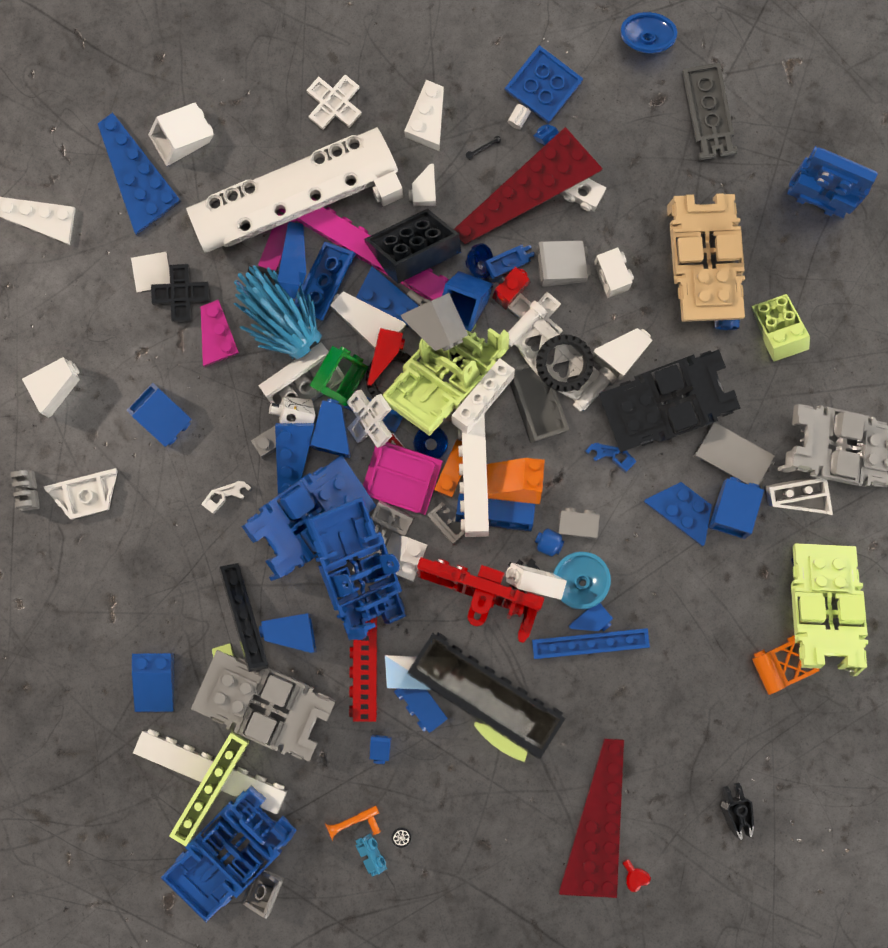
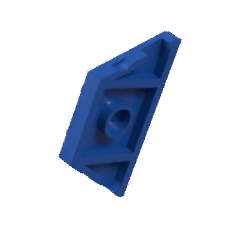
(684, 510)

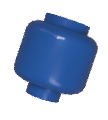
(549, 542)

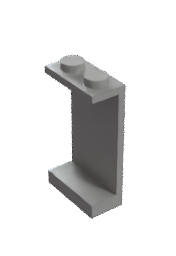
(734, 455)

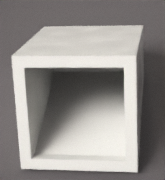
(180, 133)
(622, 352)
(52, 385)

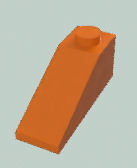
(450, 475)

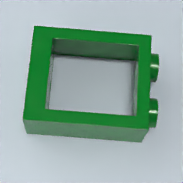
(350, 380)

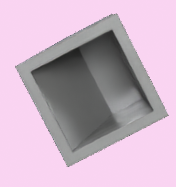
(562, 262)
(437, 323)

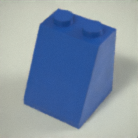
(469, 297)
(159, 415)
(330, 430)
(736, 508)
(290, 632)

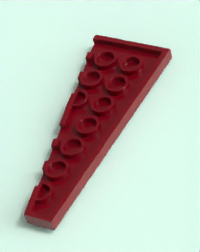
(548, 173)
(595, 850)

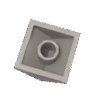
(263, 893)

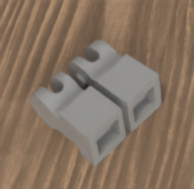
(24, 482)

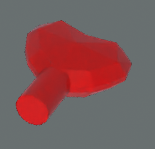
(636, 877)

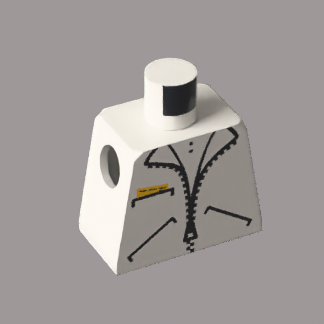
(293, 410)

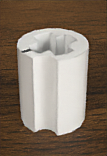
(519, 116)

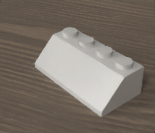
(297, 376)

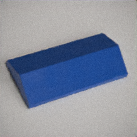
(326, 277)

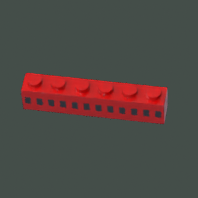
(364, 677)

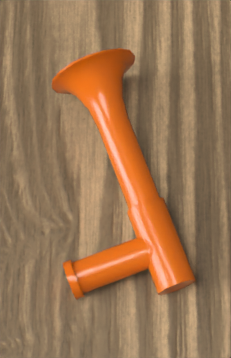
(365, 815)

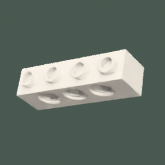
(589, 202)
(483, 396)

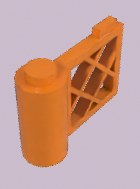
(770, 668)

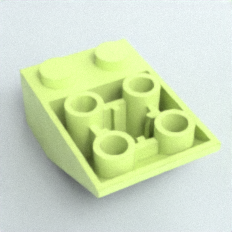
(781, 327)

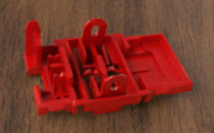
(485, 590)

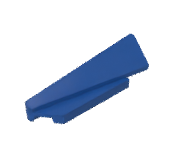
(293, 260)

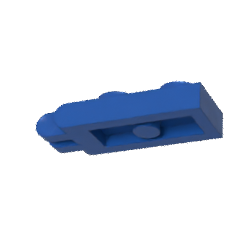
(508, 260)

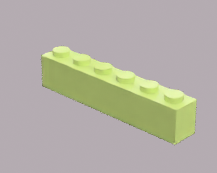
(209, 788)

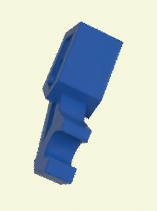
(610, 451)

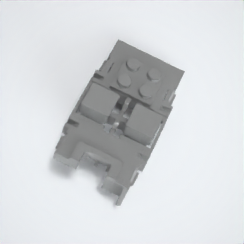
(231, 689)

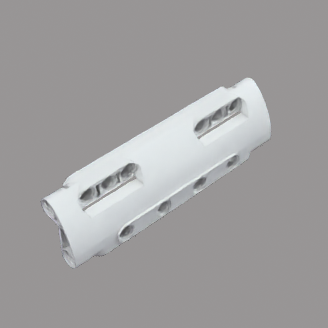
(291, 190)

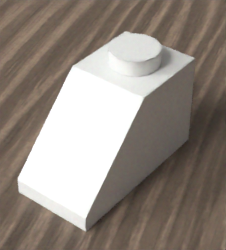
(424, 188)

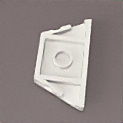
(84, 494)

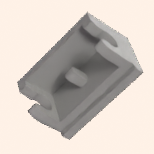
(392, 517)
(445, 522)

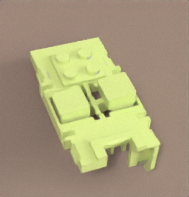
(828, 573)

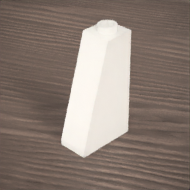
(364, 318)

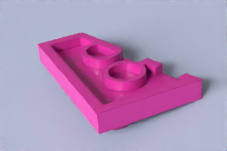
(216, 334)

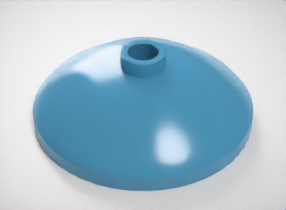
(588, 568)

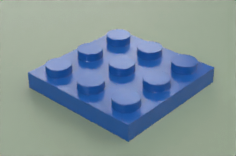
(543, 84)

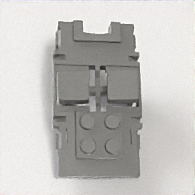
(866, 466)

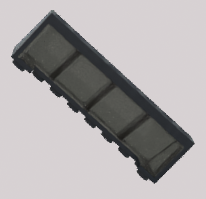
(486, 695)

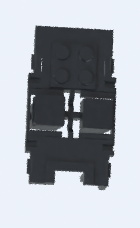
(637, 415)

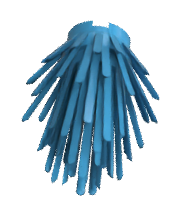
(277, 314)

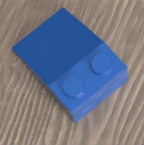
(153, 682)

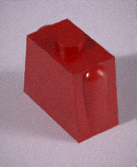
(512, 286)

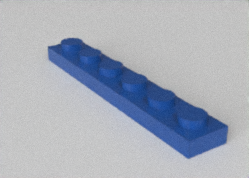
(590, 643)

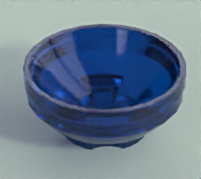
(479, 253)
(440, 438)

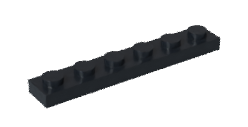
(243, 617)

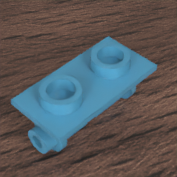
(368, 846)

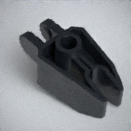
(738, 811)

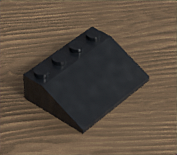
(414, 245)

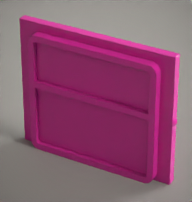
(402, 477)

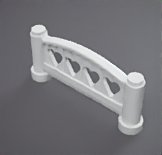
(532, 325)

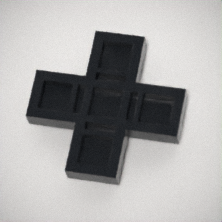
(180, 293)

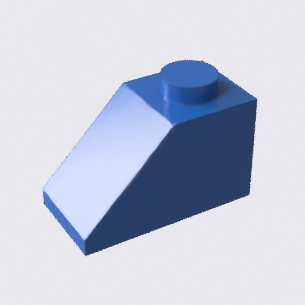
(592, 619)
(380, 748)

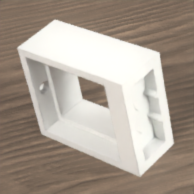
(535, 581)

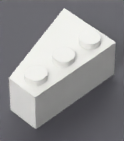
(426, 117)
(802, 494)

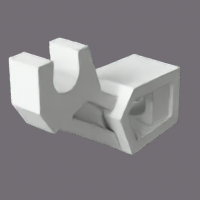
(225, 491)

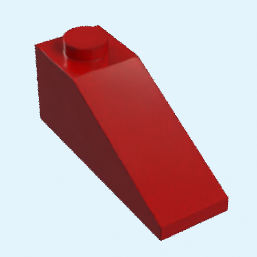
(386, 349)

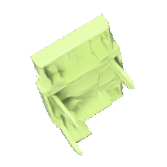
(421, 393)

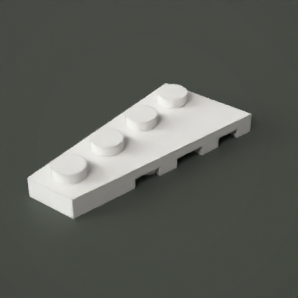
(46, 218)

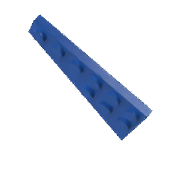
(140, 183)

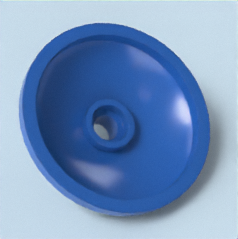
(648, 32)

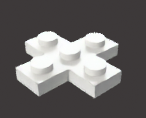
(334, 102)
(548, 302)
(369, 418)

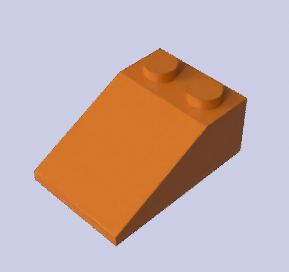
(516, 480)

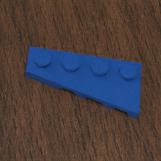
(385, 295)
(291, 452)

